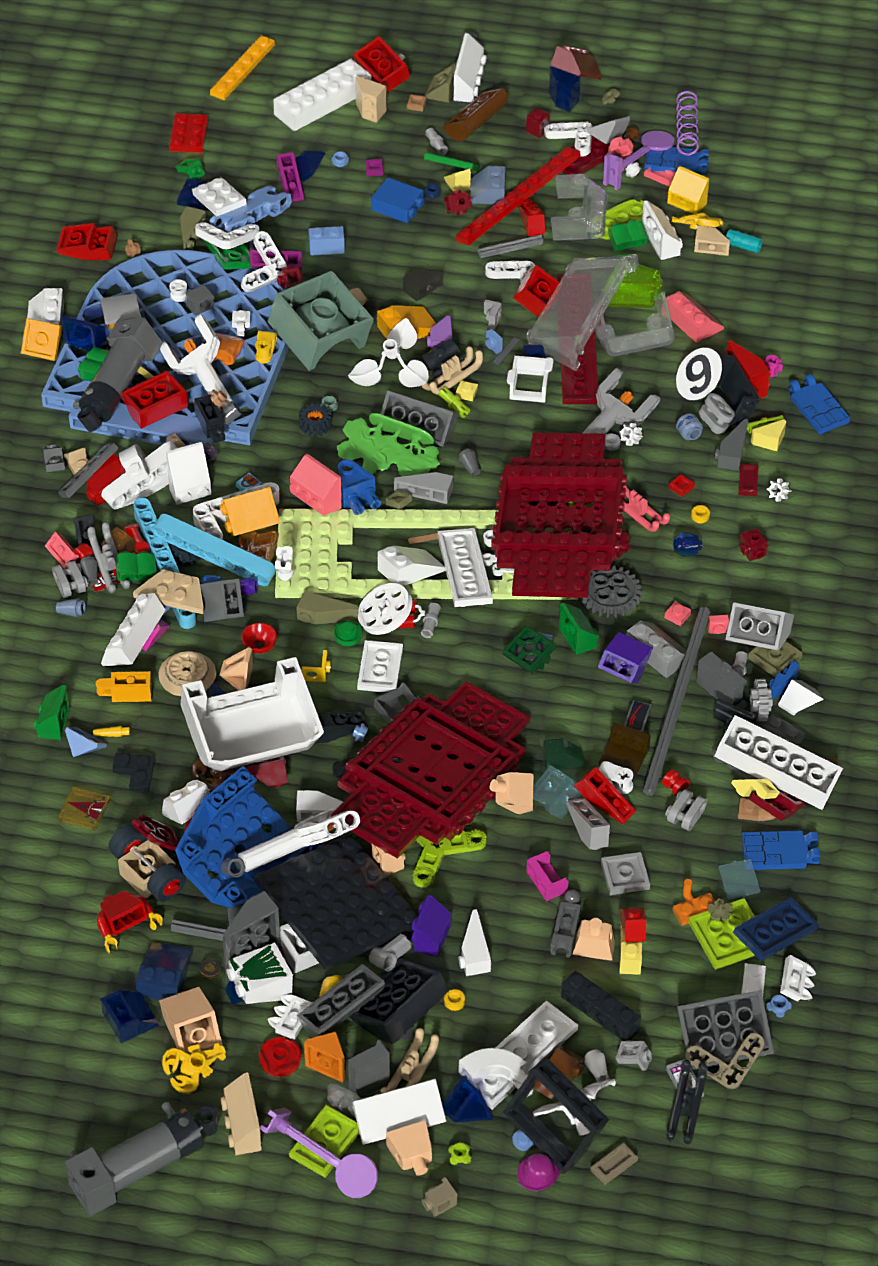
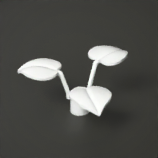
(413, 375)
(589, 1091)

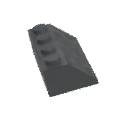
(427, 416)
(340, 1001)

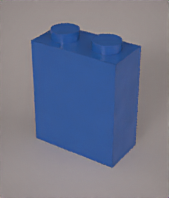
(397, 200)

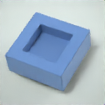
(493, 341)

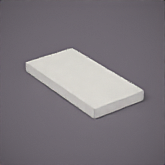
(398, 1109)

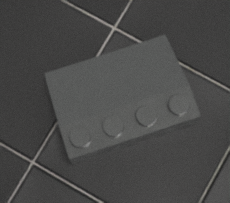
(252, 928)
(723, 1026)

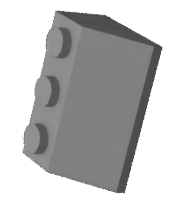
(759, 626)
(666, 653)

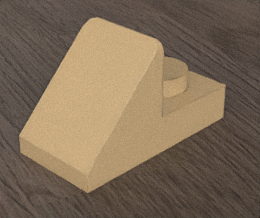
(75, 459)

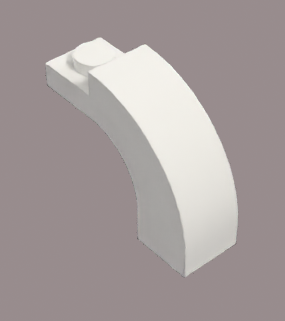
(133, 463)
(494, 1062)

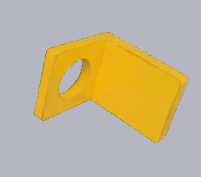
(321, 672)

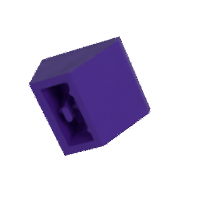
(625, 658)
(431, 927)

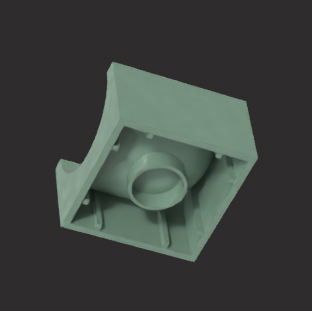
(318, 317)

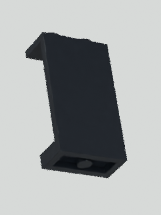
(737, 389)

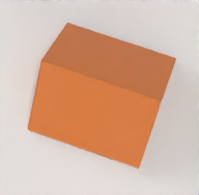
(325, 1056)

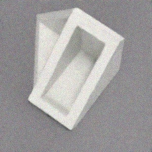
(799, 696)

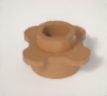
(132, 249)
(219, 398)

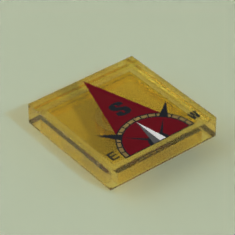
(84, 808)

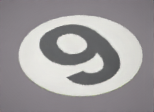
(699, 373)

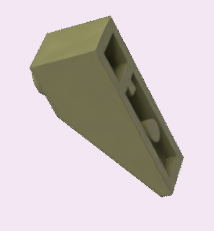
(322, 610)

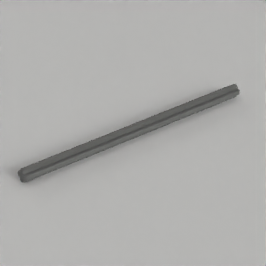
(676, 702)

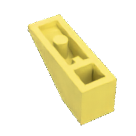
(630, 956)

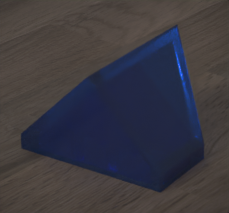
(308, 163)
(466, 1103)

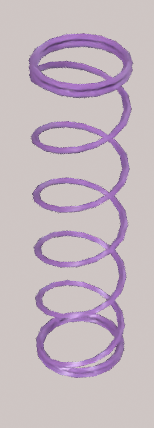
(690, 136)

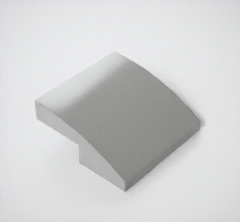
(120, 308)

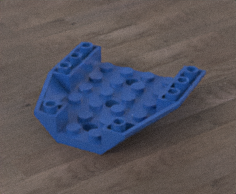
(226, 821)

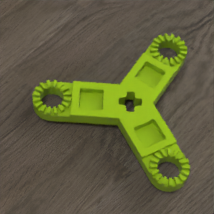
(432, 857)

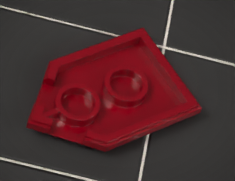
(156, 832)

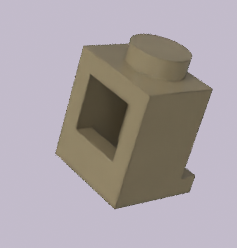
(440, 1198)

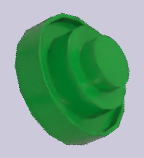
(347, 633)

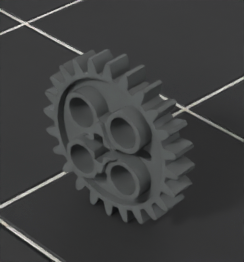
(613, 592)

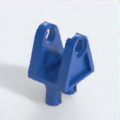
(357, 487)

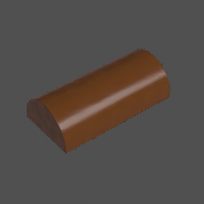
(476, 114)

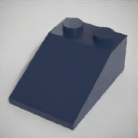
(163, 971)

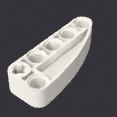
(123, 493)

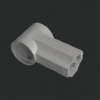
(387, 956)

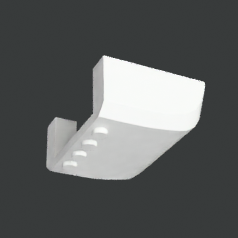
(253, 721)

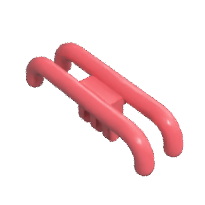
(638, 507)

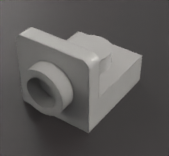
(494, 312)
(634, 1053)

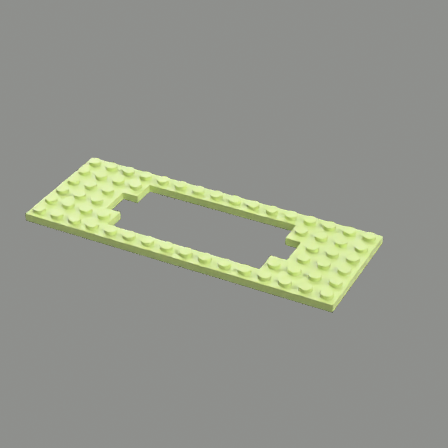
(318, 536)

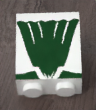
(261, 975)

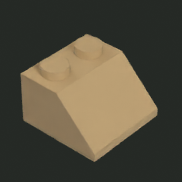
(370, 99)

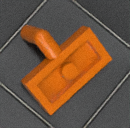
(692, 905)

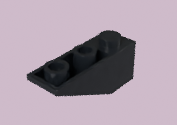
(339, 724)

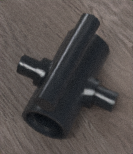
(441, 355)
(725, 712)

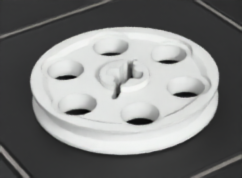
(385, 608)

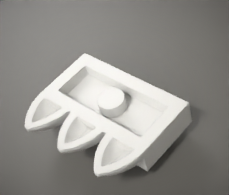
(796, 979)
(289, 1023)

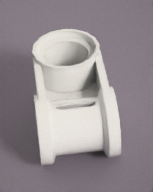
(617, 776)

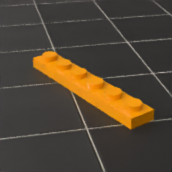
(242, 67)

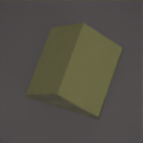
(442, 85)

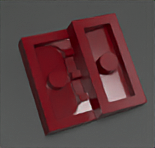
(780, 807)

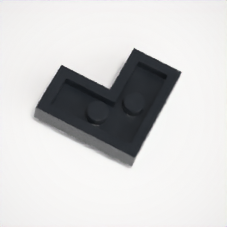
(138, 766)

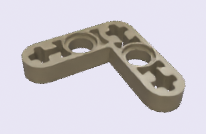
(725, 1069)

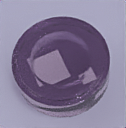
(210, 451)

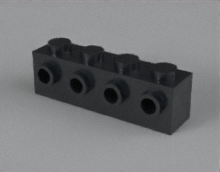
(601, 1006)

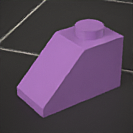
(440, 333)

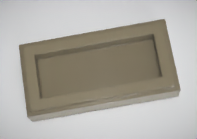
(614, 1163)

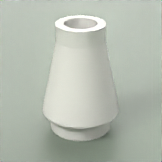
(596, 1064)

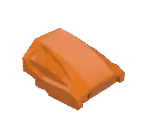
(229, 348)

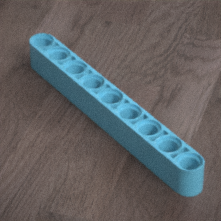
(164, 559)

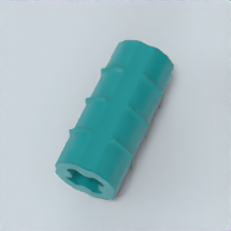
(744, 241)

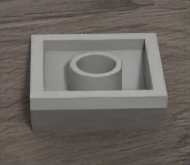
(609, 130)

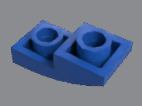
(782, 681)

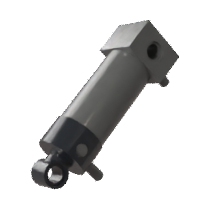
(131, 344)
(100, 1176)

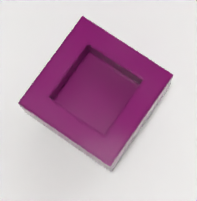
(374, 167)

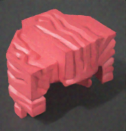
(621, 148)

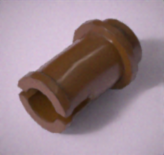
(632, 133)

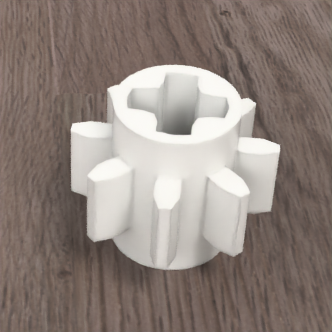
(631, 434)
(774, 490)

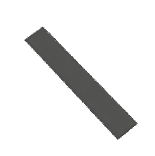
(506, 350)

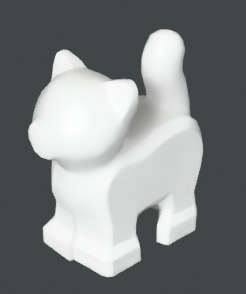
(284, 563)

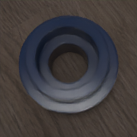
(432, 191)

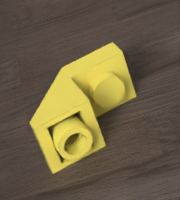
(762, 787)

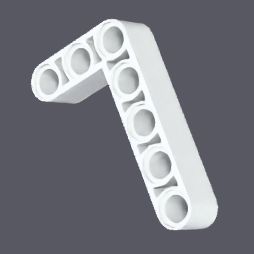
(208, 514)

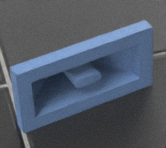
(82, 742)

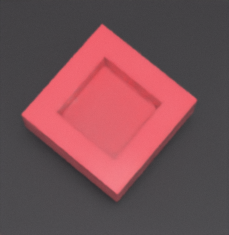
(677, 613)
(718, 624)

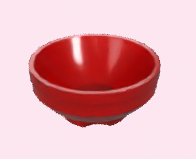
(259, 633)

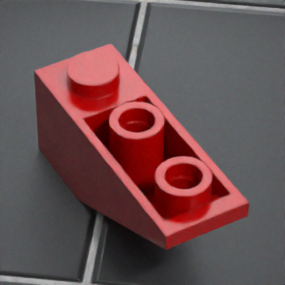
(532, 218)

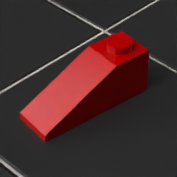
(604, 795)
(633, 924)

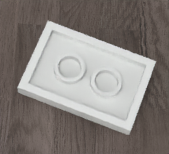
(219, 196)
(380, 666)

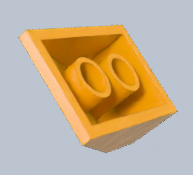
(417, 316)

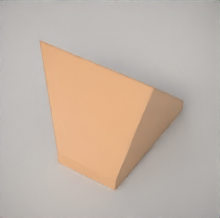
(238, 669)

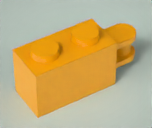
(126, 686)

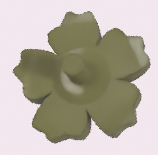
(610, 96)
(720, 910)

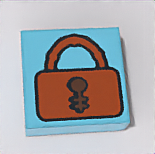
(247, 482)

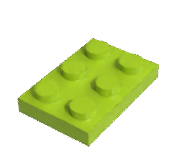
(333, 1133)

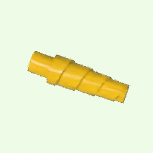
(112, 731)

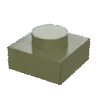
(398, 499)

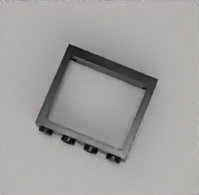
(571, 1098)

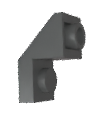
(53, 458)

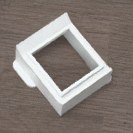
(530, 366)

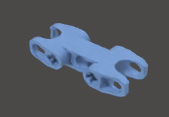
(258, 206)

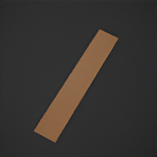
(423, 538)

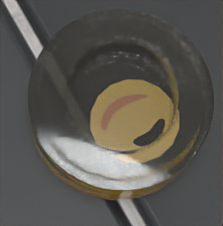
(210, 968)

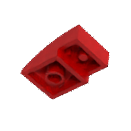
(87, 242)

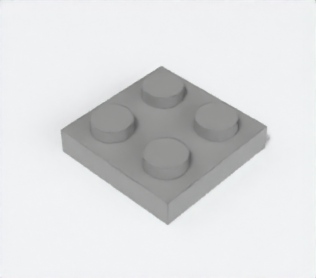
(625, 873)

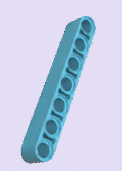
(213, 549)

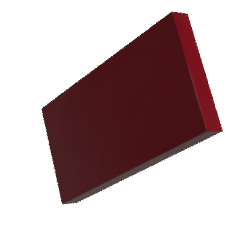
(586, 163)

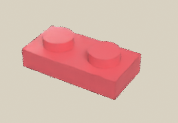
(61, 549)

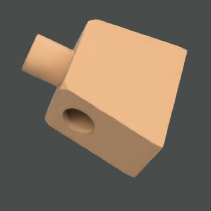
(514, 791)
(594, 940)
(411, 1147)

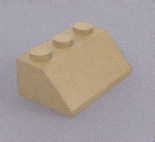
(241, 1116)

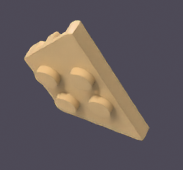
(174, 590)

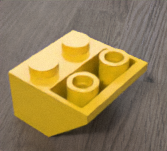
(688, 191)

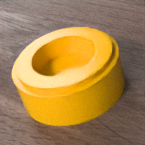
(700, 514)
(454, 1000)

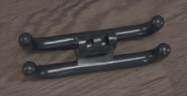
(687, 1103)

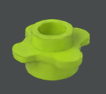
(459, 1148)

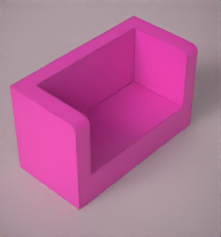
(546, 877)

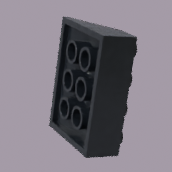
(406, 997)

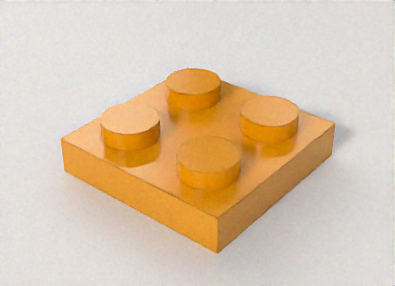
(41, 339)

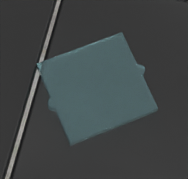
(739, 879)

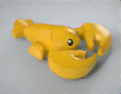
(699, 219)
(191, 1065)

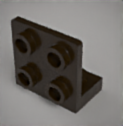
(626, 748)

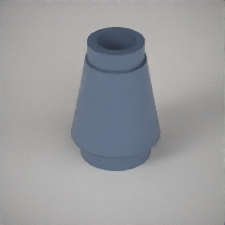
(71, 607)

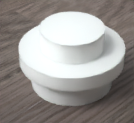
(632, 170)

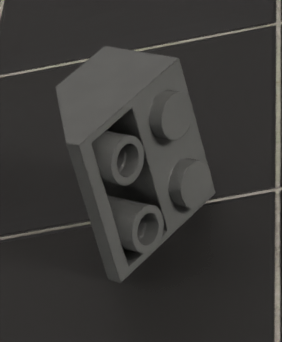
(222, 600)

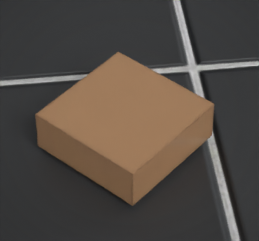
(416, 102)

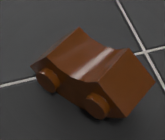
(568, 1063)

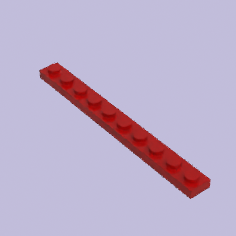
(519, 194)

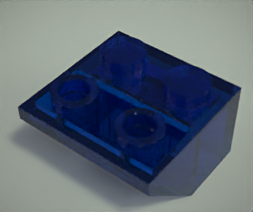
(127, 1014)

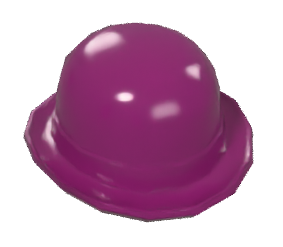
(537, 1172)

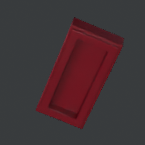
(748, 480)

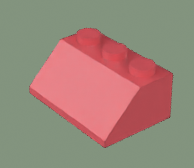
(692, 317)
(316, 485)

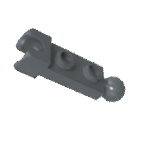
(566, 923)

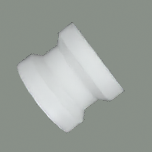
(178, 289)

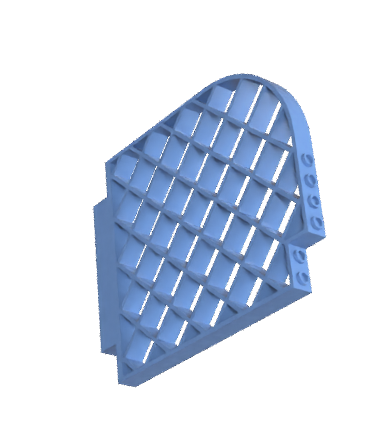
(186, 424)

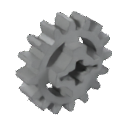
(761, 699)

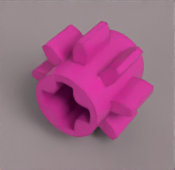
(774, 364)

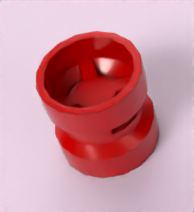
(675, 782)

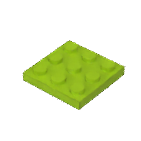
(718, 937)

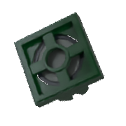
(528, 650)

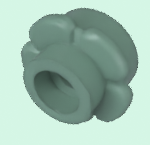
(330, 402)

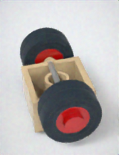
(145, 865)

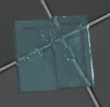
(554, 790)

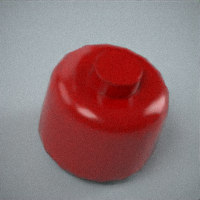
(84, 550)

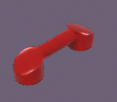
(134, 531)

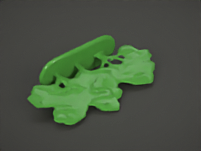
(383, 450)

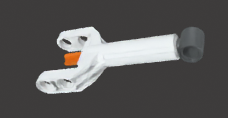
(200, 362)
(302, 835)

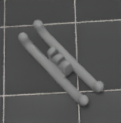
(106, 560)

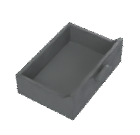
(720, 679)
(389, 705)
(369, 1070)

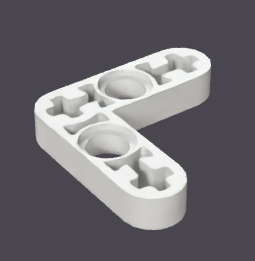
(576, 130)
(223, 239)
(269, 269)
(493, 269)

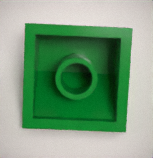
(577, 629)
(53, 714)

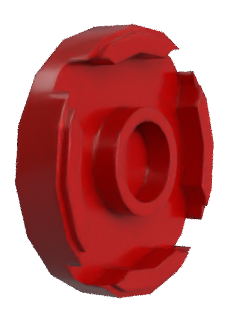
(280, 1057)

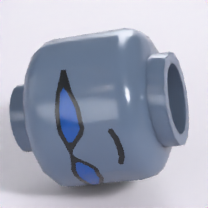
(689, 427)

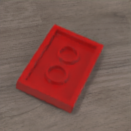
(188, 133)

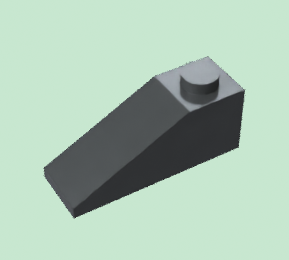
(732, 447)

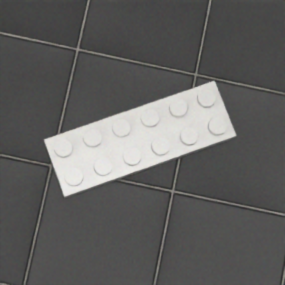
(465, 567)
(533, 1042)

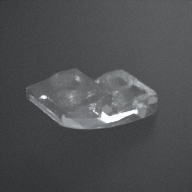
(341, 1097)

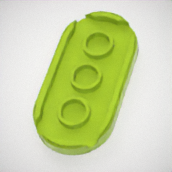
(623, 214)

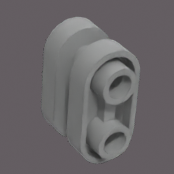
(716, 413)
(74, 571)
(682, 802)

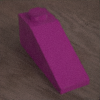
(289, 176)
(290, 257)

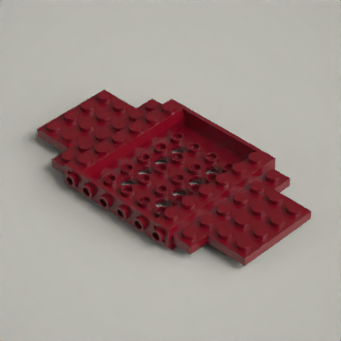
(562, 471)
(401, 804)

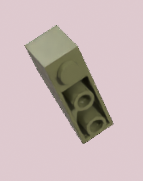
(188, 220)

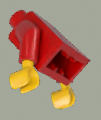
(123, 912)

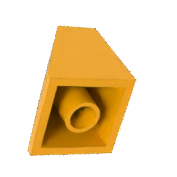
(249, 511)

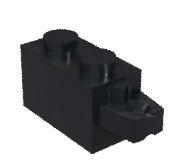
(210, 418)

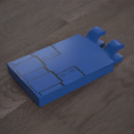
(672, 159)
(817, 405)
(780, 849)

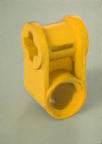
(265, 346)

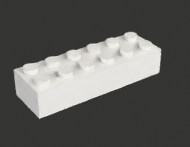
(319, 95)
(779, 761)

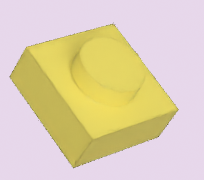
(467, 390)

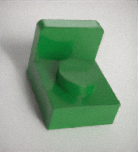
(191, 167)

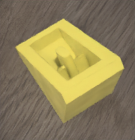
(459, 181)
(769, 435)

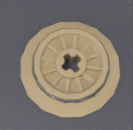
(184, 669)

